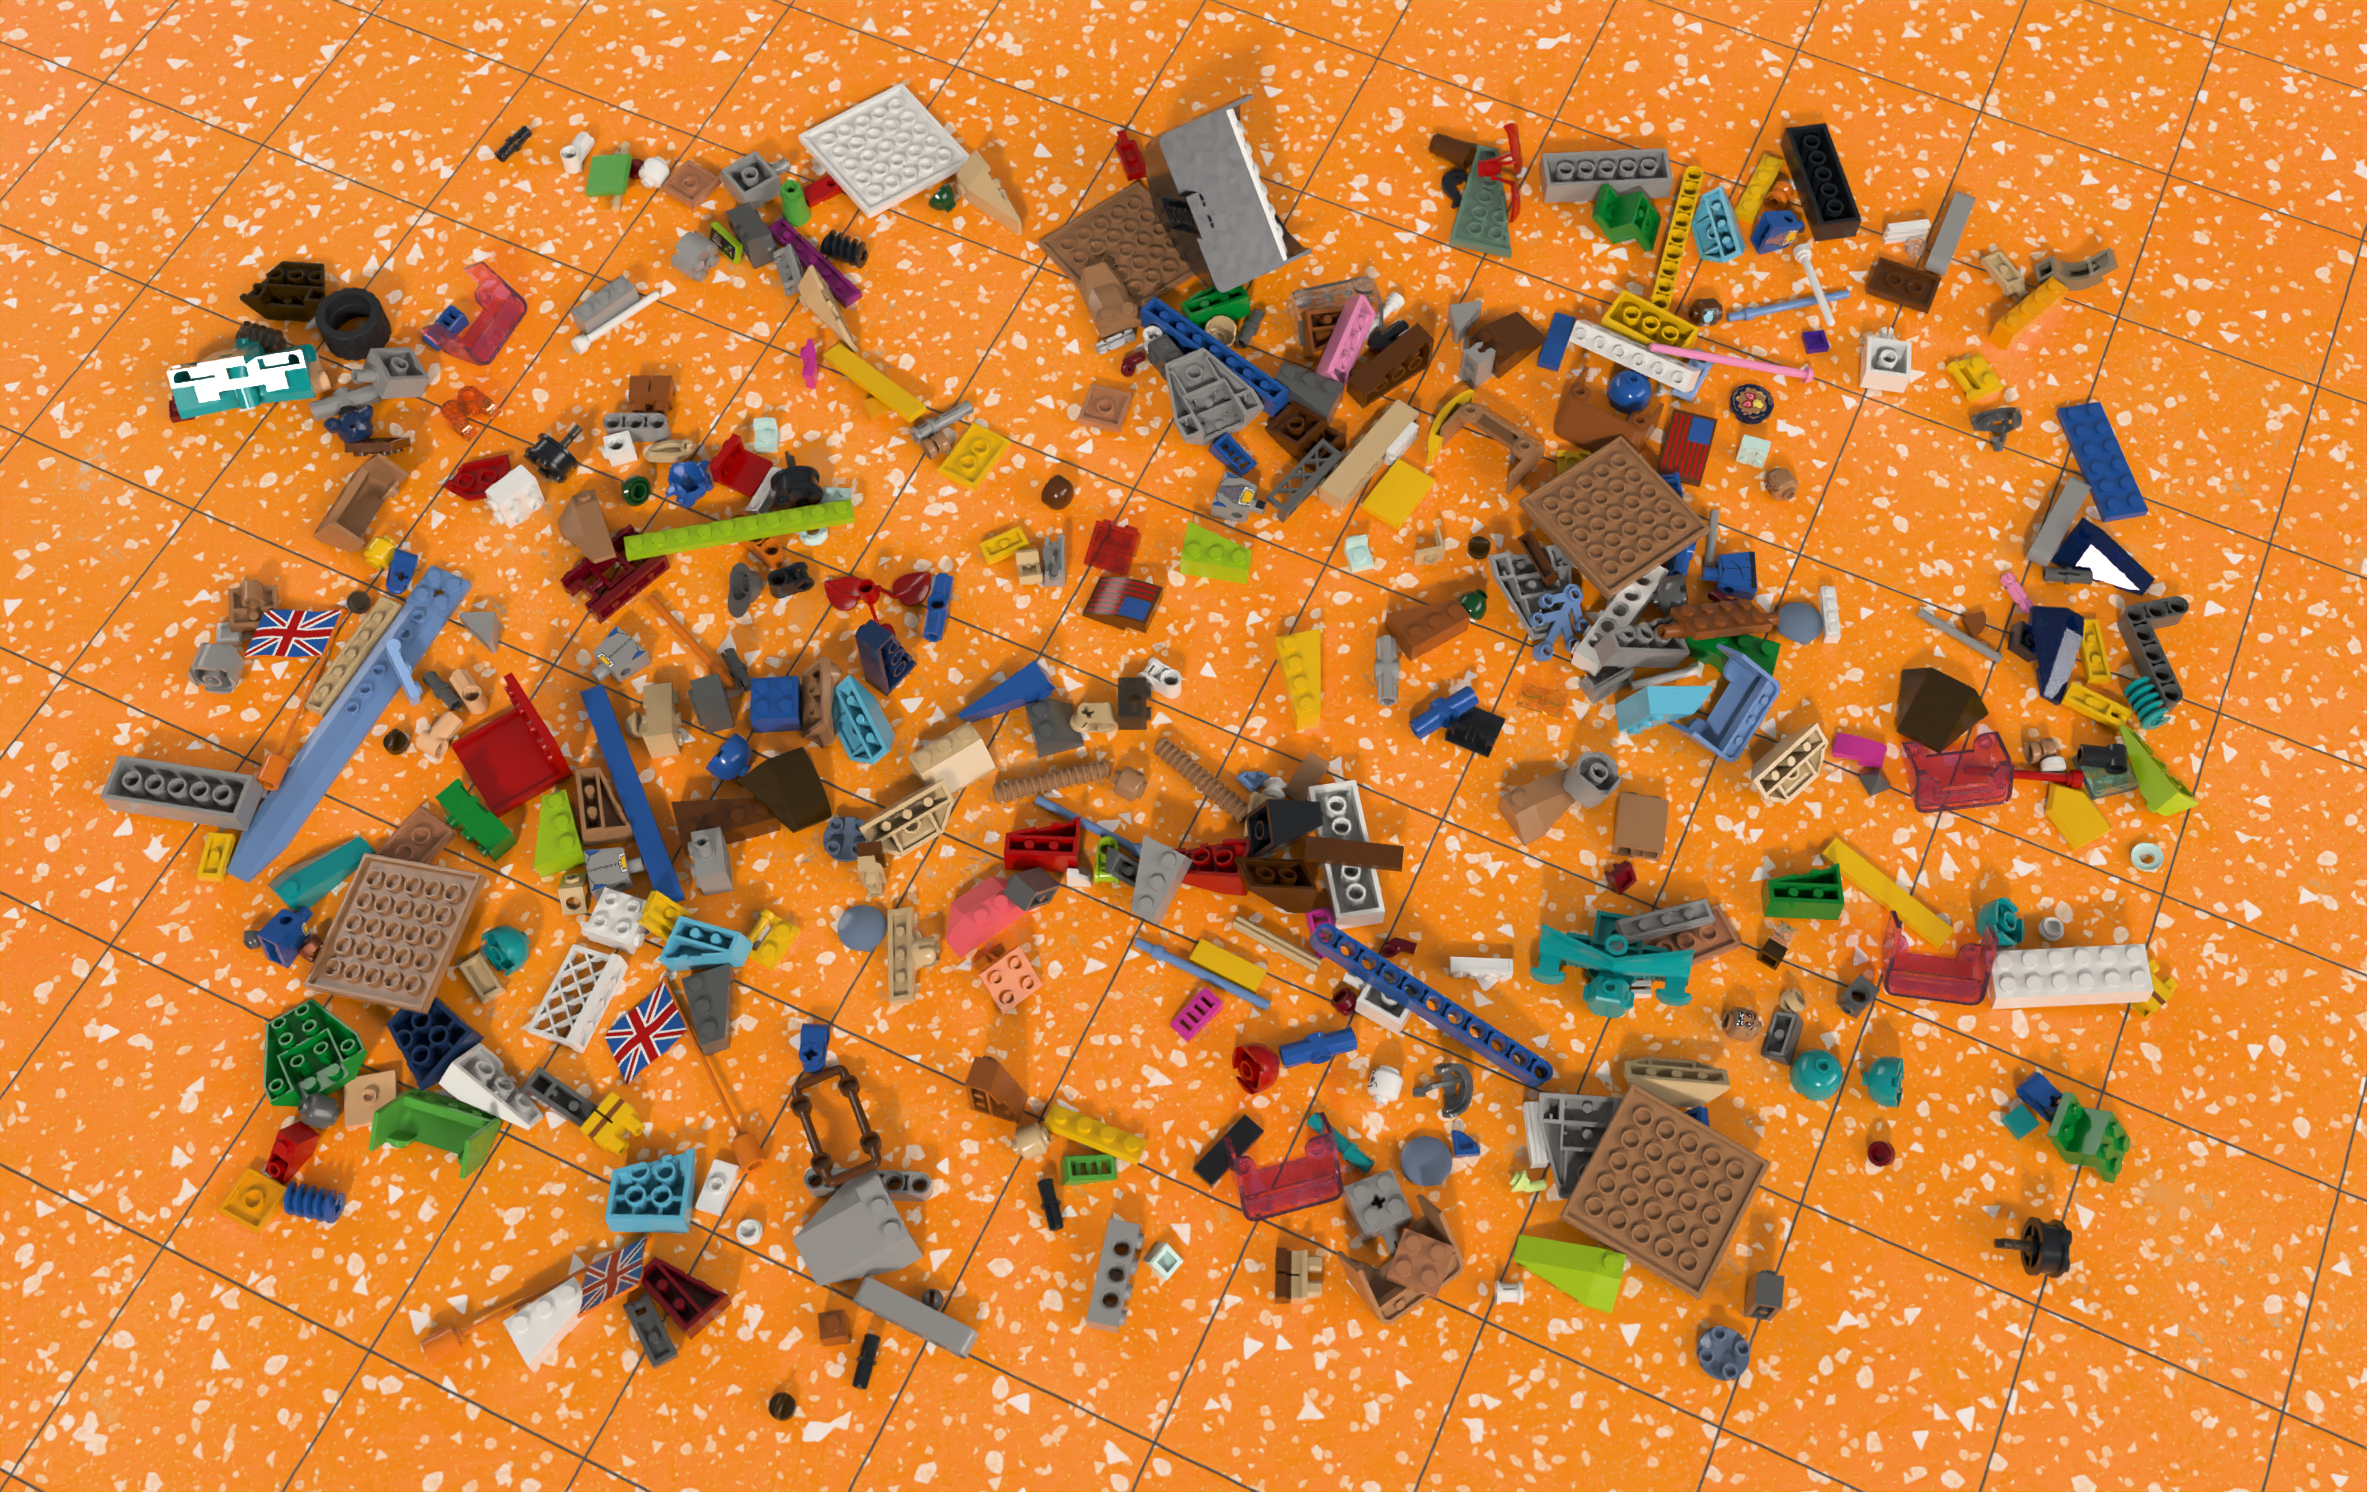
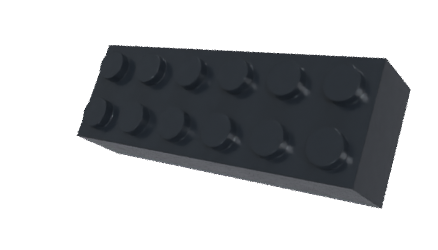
(1820, 182)

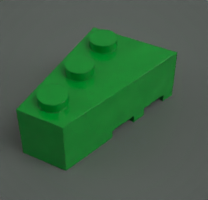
(1211, 303)
(475, 821)
(1805, 896)

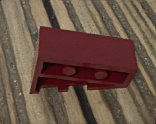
(684, 1298)

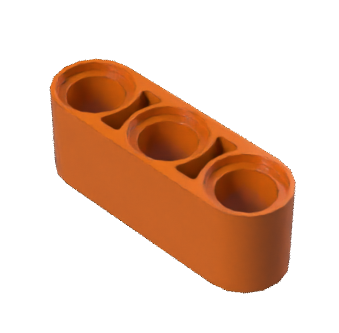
(763, 549)

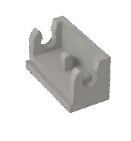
(789, 269)
(1476, 366)
(1054, 562)
(1606, 682)

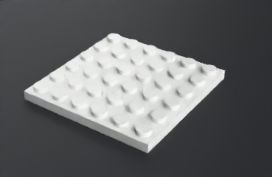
(885, 150)

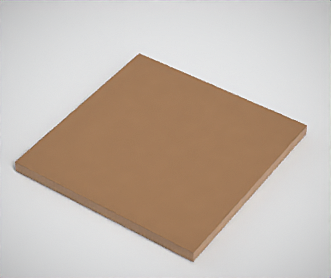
(1128, 239)
(1614, 517)
(395, 932)
(1664, 1191)

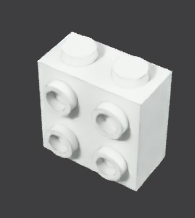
(514, 497)
(616, 920)

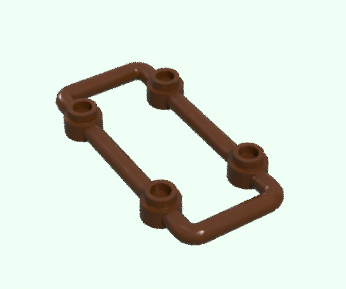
(869, 1141)

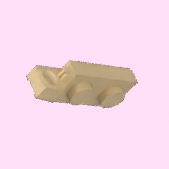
(2005, 275)

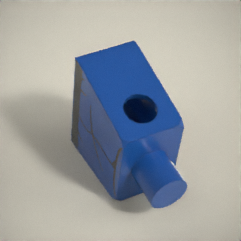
(1734, 575)

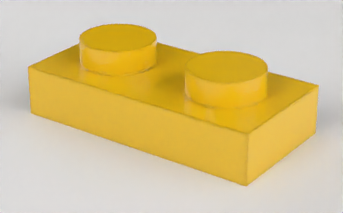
(1003, 545)
(216, 857)

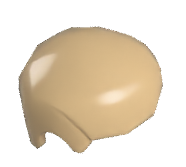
(1222, 329)

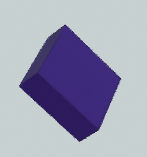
(1815, 342)

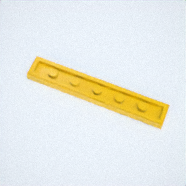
(874, 382)
(1888, 893)

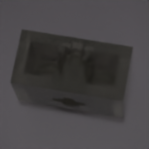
(1133, 715)

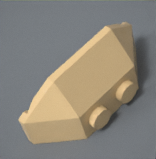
(1790, 765)
(911, 820)
(1678, 1081)

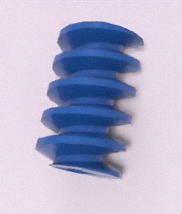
(313, 1204)

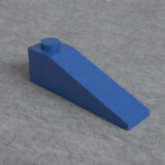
(1022, 688)

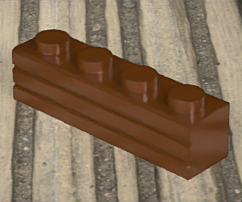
(1538, 558)

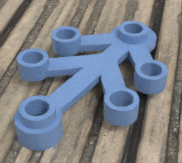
(1560, 620)

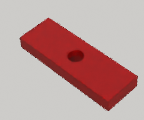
(821, 191)

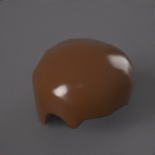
(1058, 493)

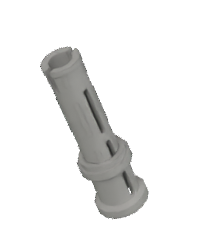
(936, 424)

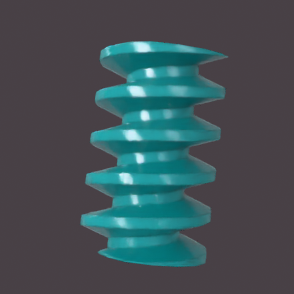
(2145, 704)

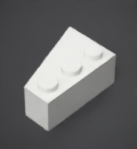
(545, 1322)

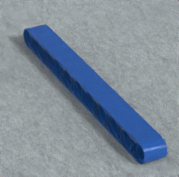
(631, 793)
(1443, 1005)

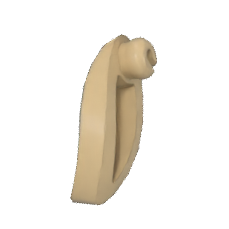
(670, 451)

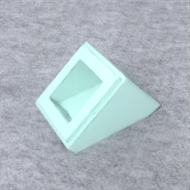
(1163, 1260)

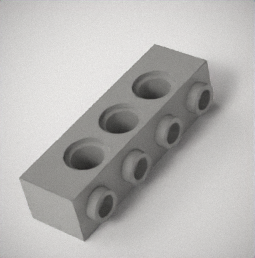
(1117, 1234)

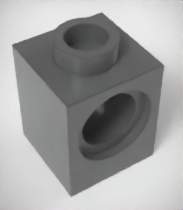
(1864, 990)

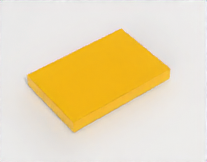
(974, 457)
(1398, 494)

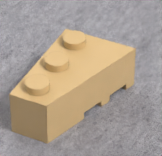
(662, 720)

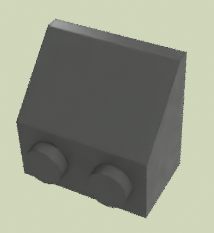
(1051, 727)

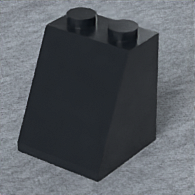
(1280, 824)

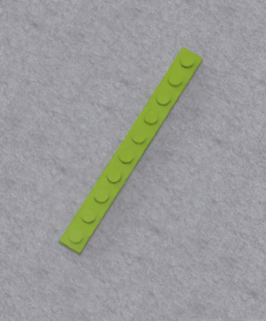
(739, 529)

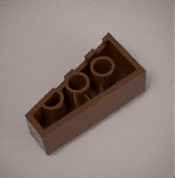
(1392, 366)
(736, 817)

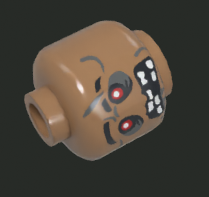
(1741, 1024)

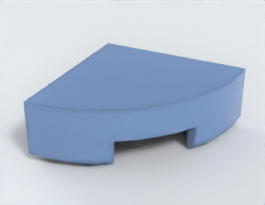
(1252, 780)

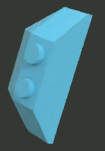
(1717, 228)
(860, 722)

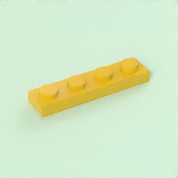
(1758, 188)
(1095, 1134)

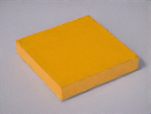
(253, 1201)

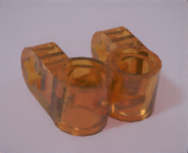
(469, 403)

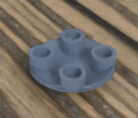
(1799, 622)
(842, 838)
(862, 928)
(1426, 1161)
(1723, 1353)

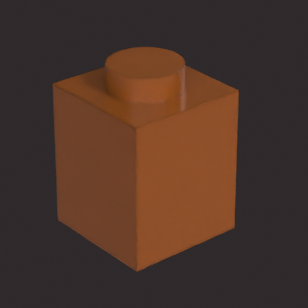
(834, 1328)

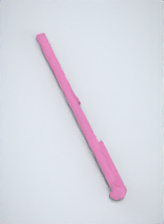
(1806, 374)

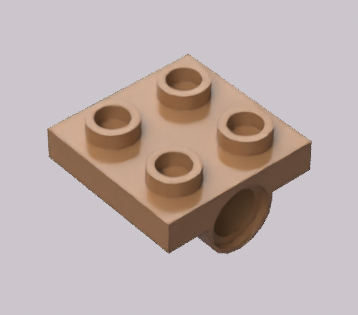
(250, 603)

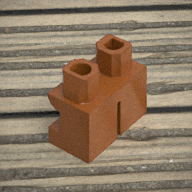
(651, 394)

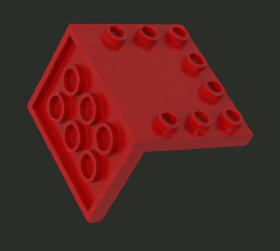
(512, 755)

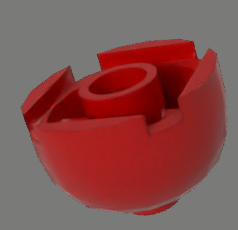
(1256, 1066)

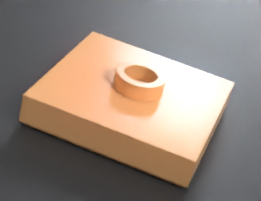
(367, 1095)

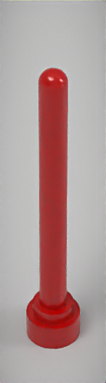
(2072, 778)

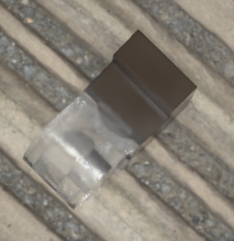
(1777, 945)

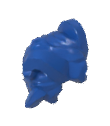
(689, 482)

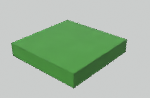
(608, 175)

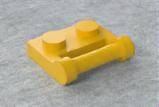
(1979, 374)
(776, 942)

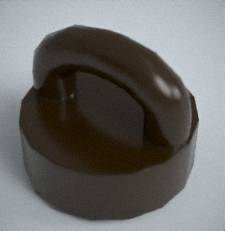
(1479, 547)
(358, 602)
(396, 742)
(782, 1406)

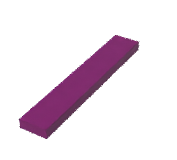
(839, 285)

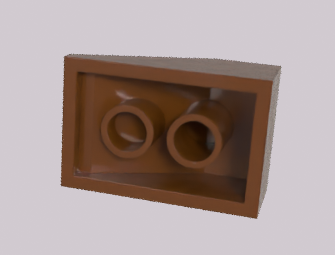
(1511, 339)
(1279, 882)

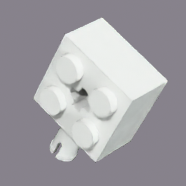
(1885, 363)
(1378, 1006)

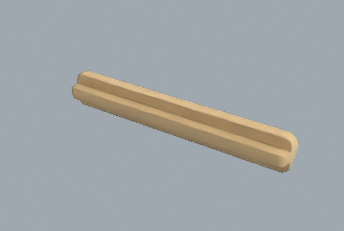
(1277, 943)

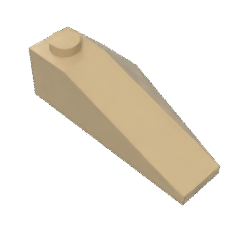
(980, 191)
(820, 300)

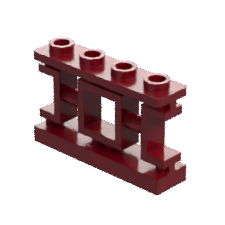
(622, 588)

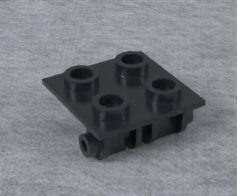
(1475, 730)

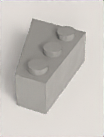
(1157, 879)

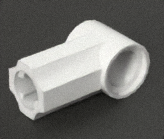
(576, 152)

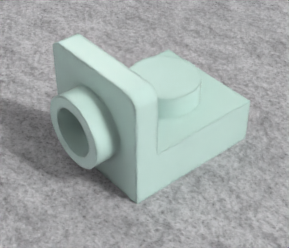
(765, 435)
(1358, 553)

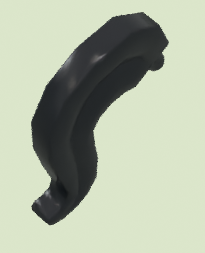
(1448, 183)

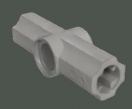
(343, 401)
(1386, 670)

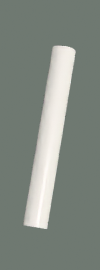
(1665, 677)

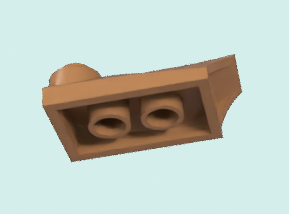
(1107, 300)
(817, 700)

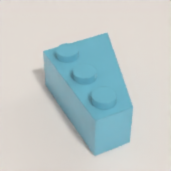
(703, 946)

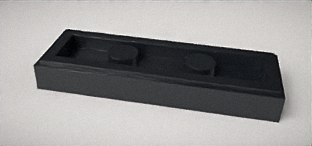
(1215, 1162)

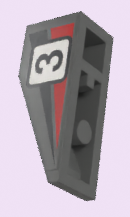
(557, 1097)

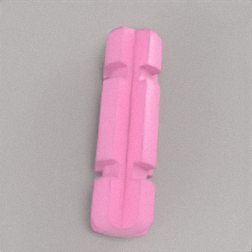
(2016, 592)

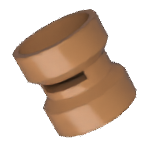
(935, 445)
(2038, 750)

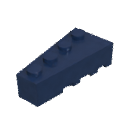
(882, 657)

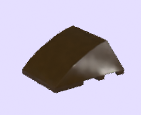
(289, 292)
(1936, 708)
(790, 789)

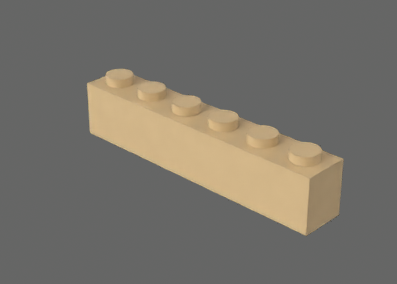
(1366, 457)

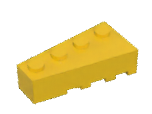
(1300, 670)

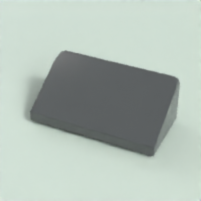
(1121, 866)
(1782, 1037)

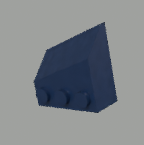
(432, 1040)

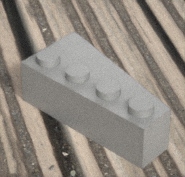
(1641, 647)

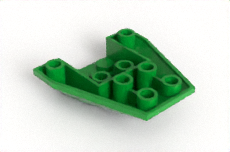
(309, 1054)

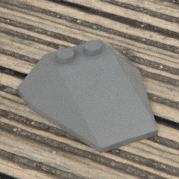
(1208, 398)
(1524, 586)
(1571, 1132)
(856, 1234)

